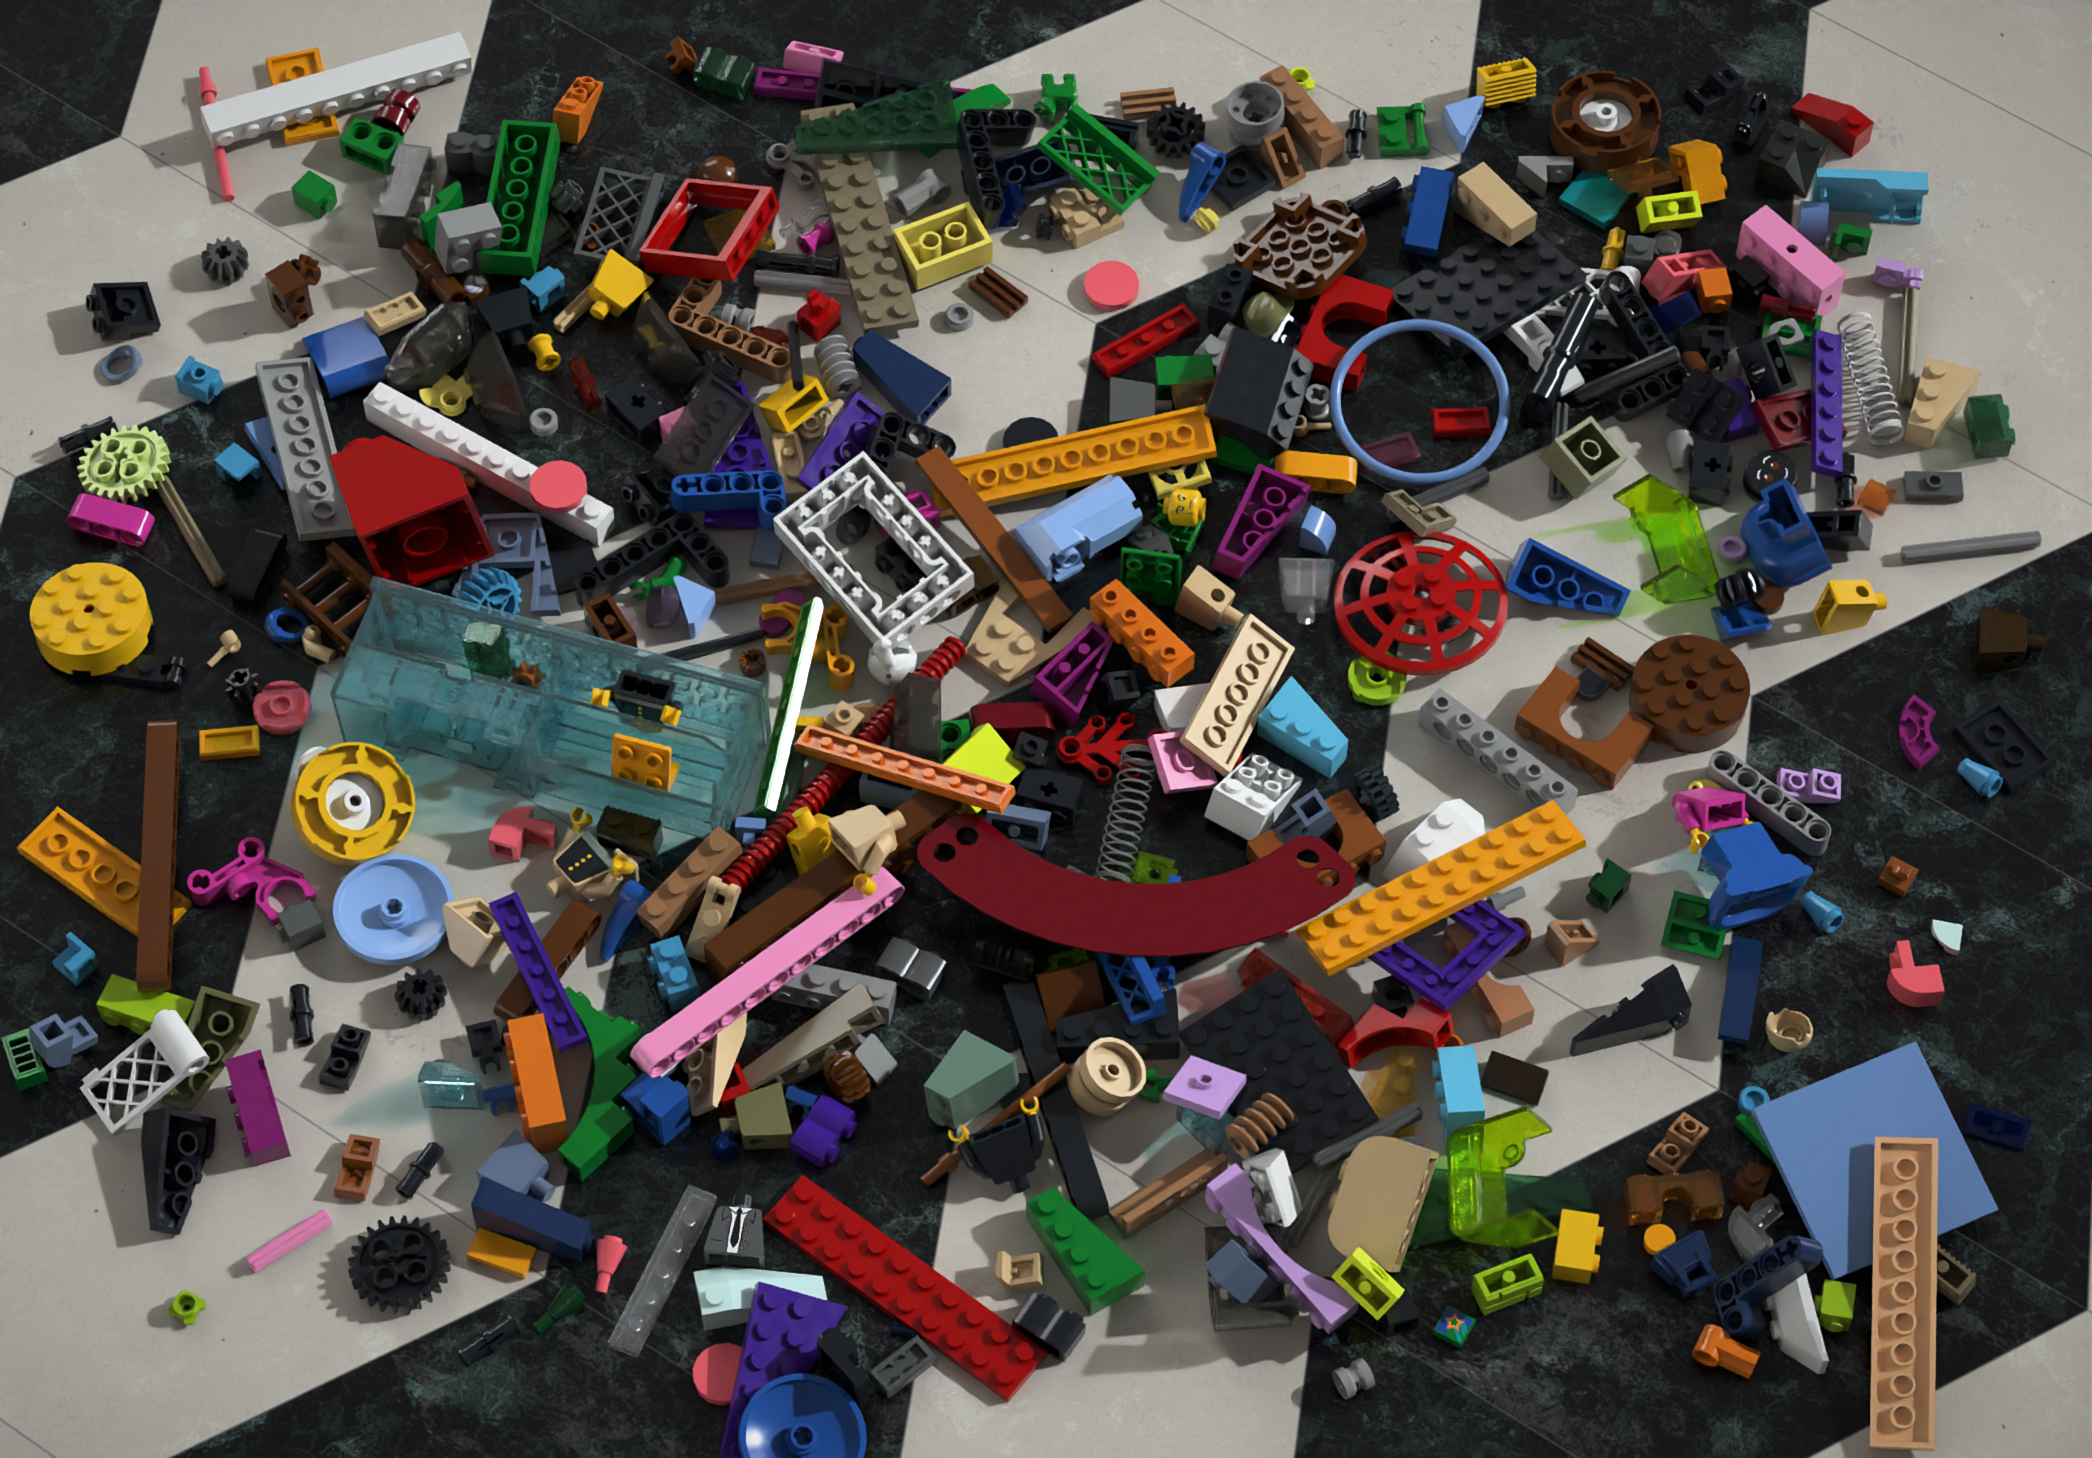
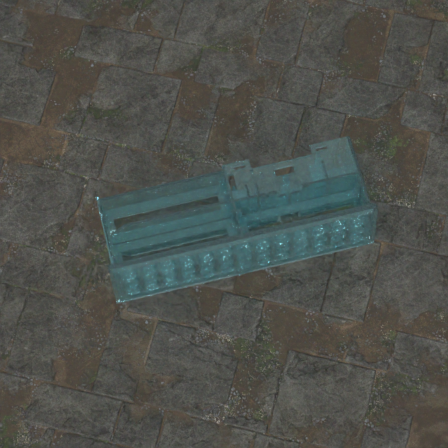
(418, 706)

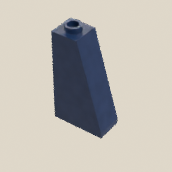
(901, 378)
(531, 1221)

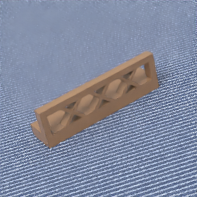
(1168, 1192)

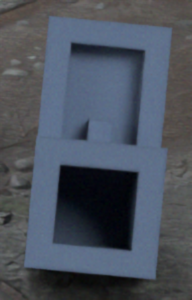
(1312, 819)
(60, 1040)

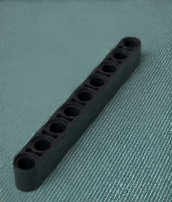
(1057, 1103)

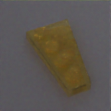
(1397, 1085)

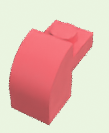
(517, 828)
(1910, 984)

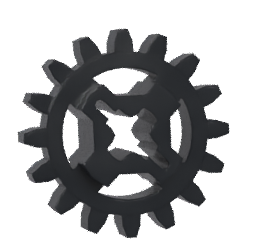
(1176, 128)

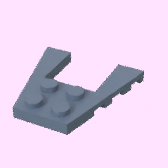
(519, 543)

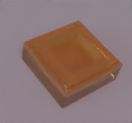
(1876, 497)

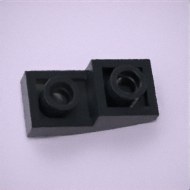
(345, 1057)

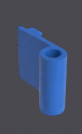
(347, 357)

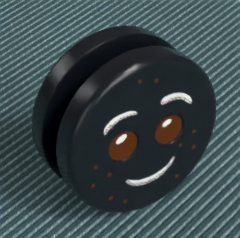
(1766, 469)

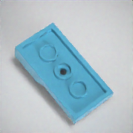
(1882, 194)

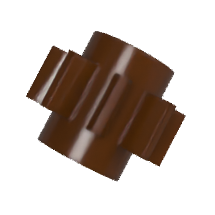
(308, 269)

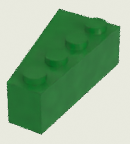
(1085, 1255)

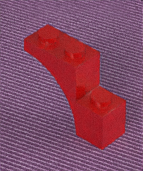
(1379, 1029)

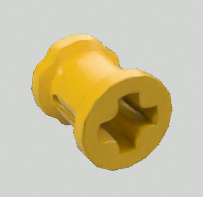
(542, 348)

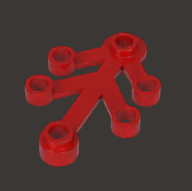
(1106, 747)

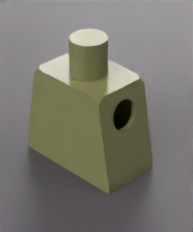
(760, 1119)

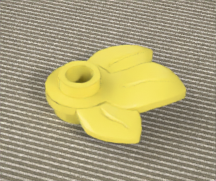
(447, 392)

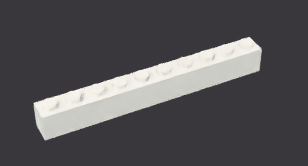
(335, 89)
(480, 457)

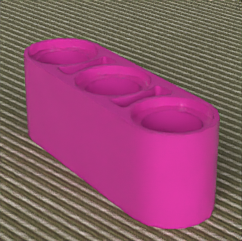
(110, 519)

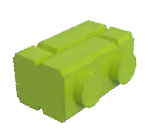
(1507, 1284)

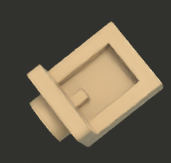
(1019, 1271)

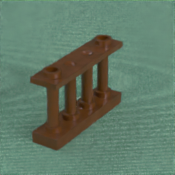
(355, 580)

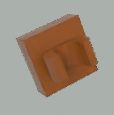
(683, 55)
(1897, 876)

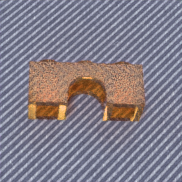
(1697, 1190)

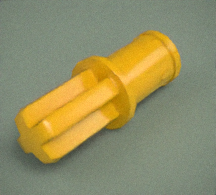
(1613, 250)

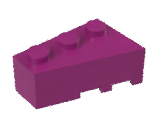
(1073, 673)
(257, 1109)

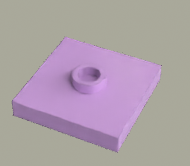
(1204, 1087)

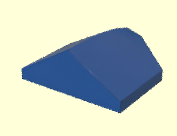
(1739, 621)

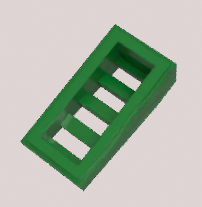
(29, 1077)

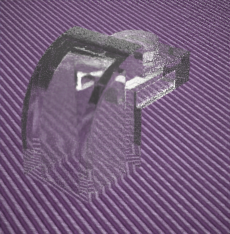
(1748, 1228)

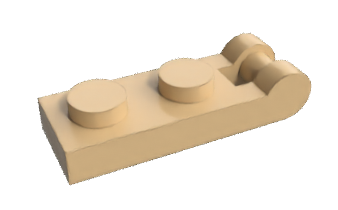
(712, 916)

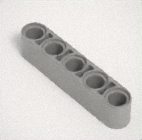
(1774, 814)

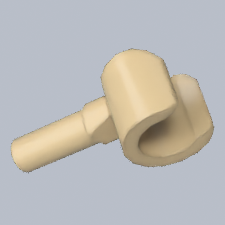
(1302, 430)
(231, 645)

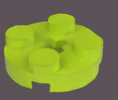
(1374, 692)

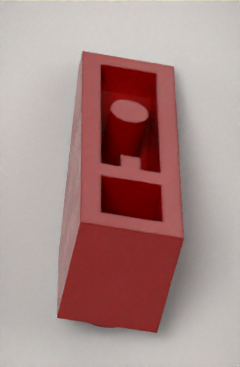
(1836, 121)

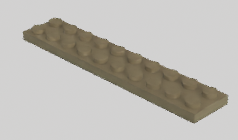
(863, 235)

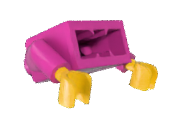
(1708, 810)

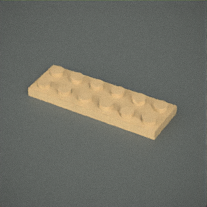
(1237, 695)

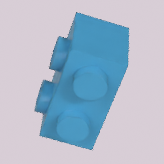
(674, 973)

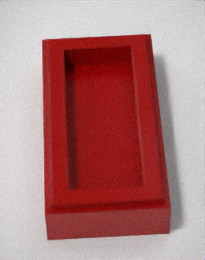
(1461, 422)

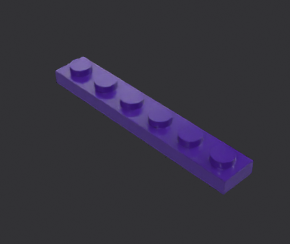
(1826, 403)
(538, 972)

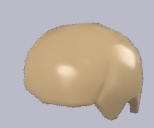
(1788, 1030)

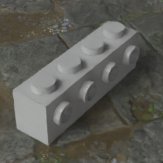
(822, 985)

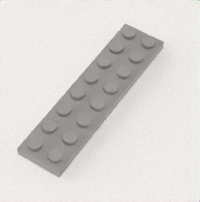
(304, 447)

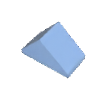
(1462, 118)
(696, 604)

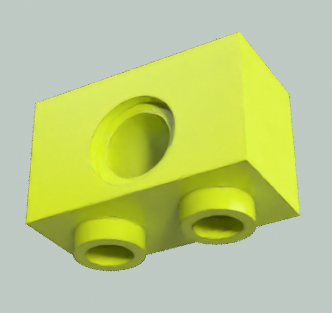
(1669, 211)
(1368, 1283)

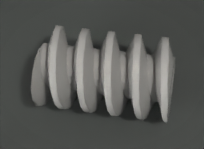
(837, 366)

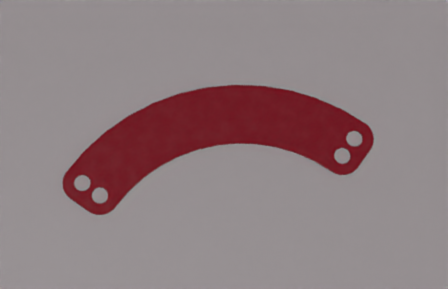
(1134, 917)

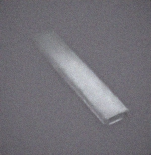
(662, 1271)

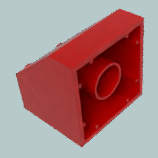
(409, 510)

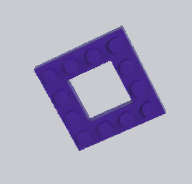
(1444, 987)

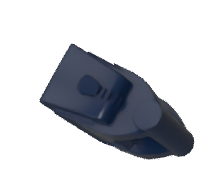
(1684, 1259)

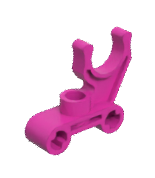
(243, 875)

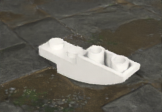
(1532, 338)

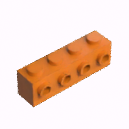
(1141, 633)

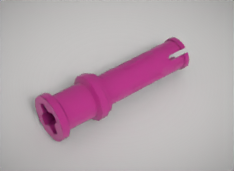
(820, 235)

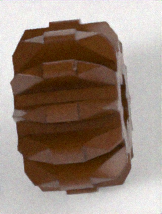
(846, 1077)

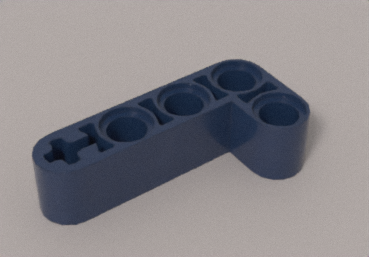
(1743, 1289)

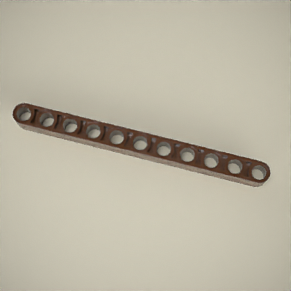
(158, 856)

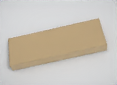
(789, 462)

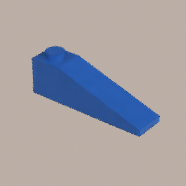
(1558, 581)

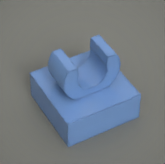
(748, 830)

